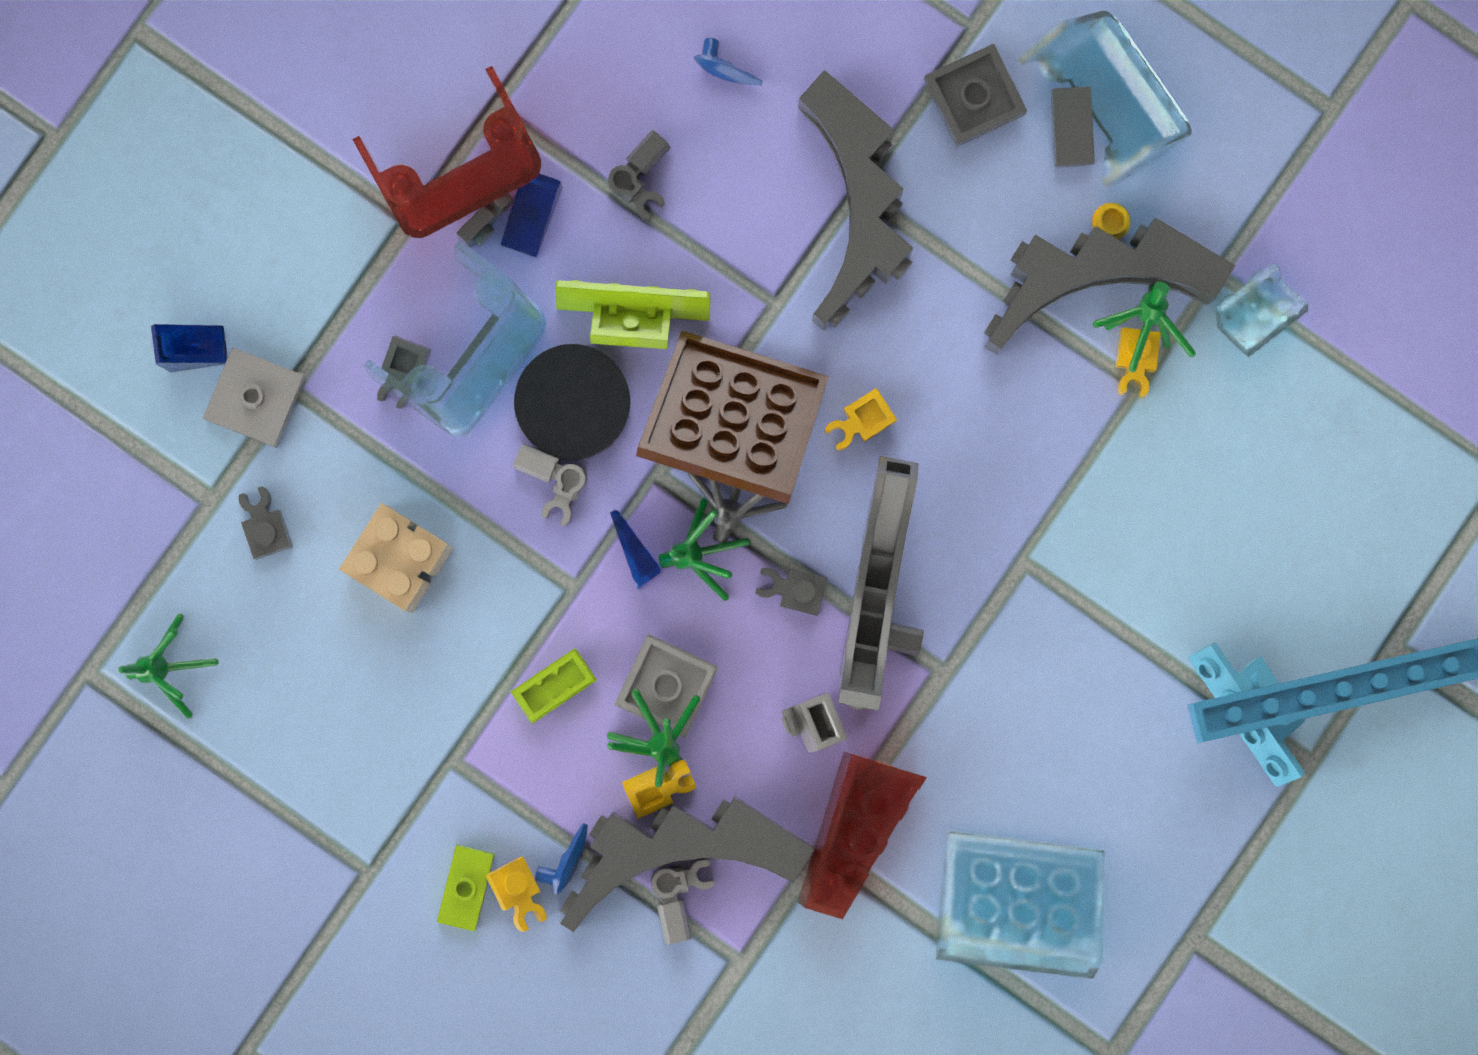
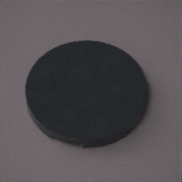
(572, 402)

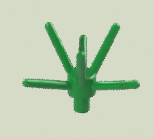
(1151, 312)
(690, 554)
(155, 668)
(661, 745)

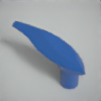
(720, 68)
(567, 865)

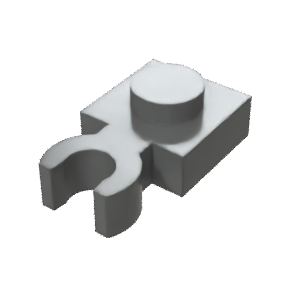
(479, 226)
(400, 360)
(266, 530)
(799, 591)

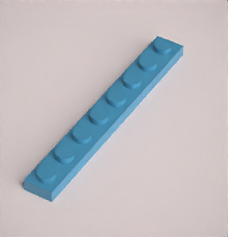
(1334, 691)

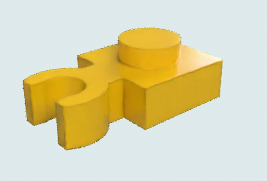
(1148, 362)
(865, 417)
(648, 798)
(514, 887)

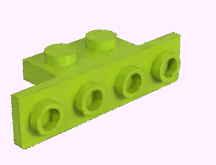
(631, 313)

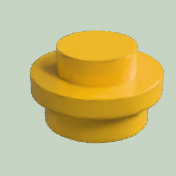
(1112, 219)

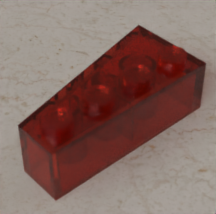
(855, 829)

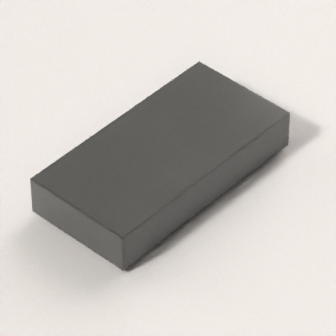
(1072, 126)

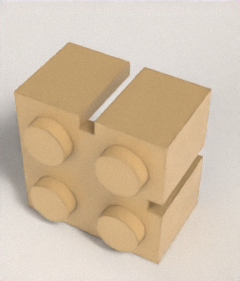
(392, 558)

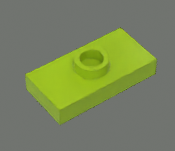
(553, 685)
(465, 888)

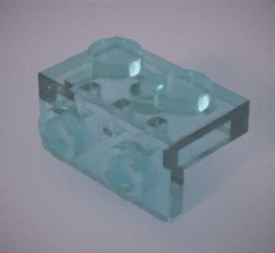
(1259, 310)

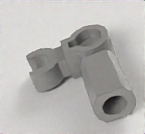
(569, 478)
(672, 913)

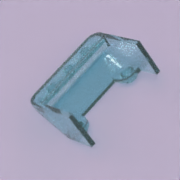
(1125, 91)
(488, 363)

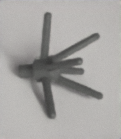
(729, 509)

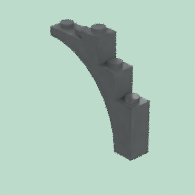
(856, 140)
(1103, 260)
(877, 584)
(627, 850)

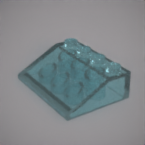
(1022, 905)

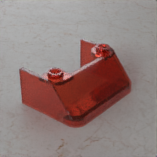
(467, 188)

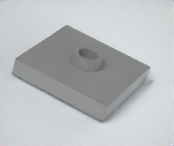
(254, 397)
(666, 682)

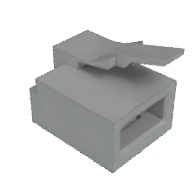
(815, 722)

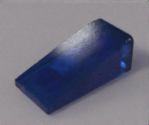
(531, 215)
(640, 561)

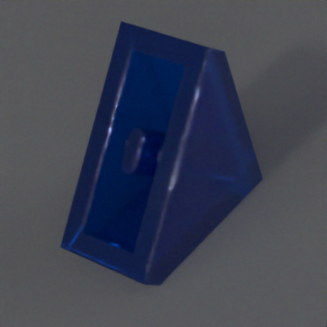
(188, 346)

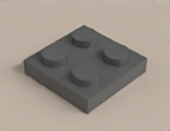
(975, 95)

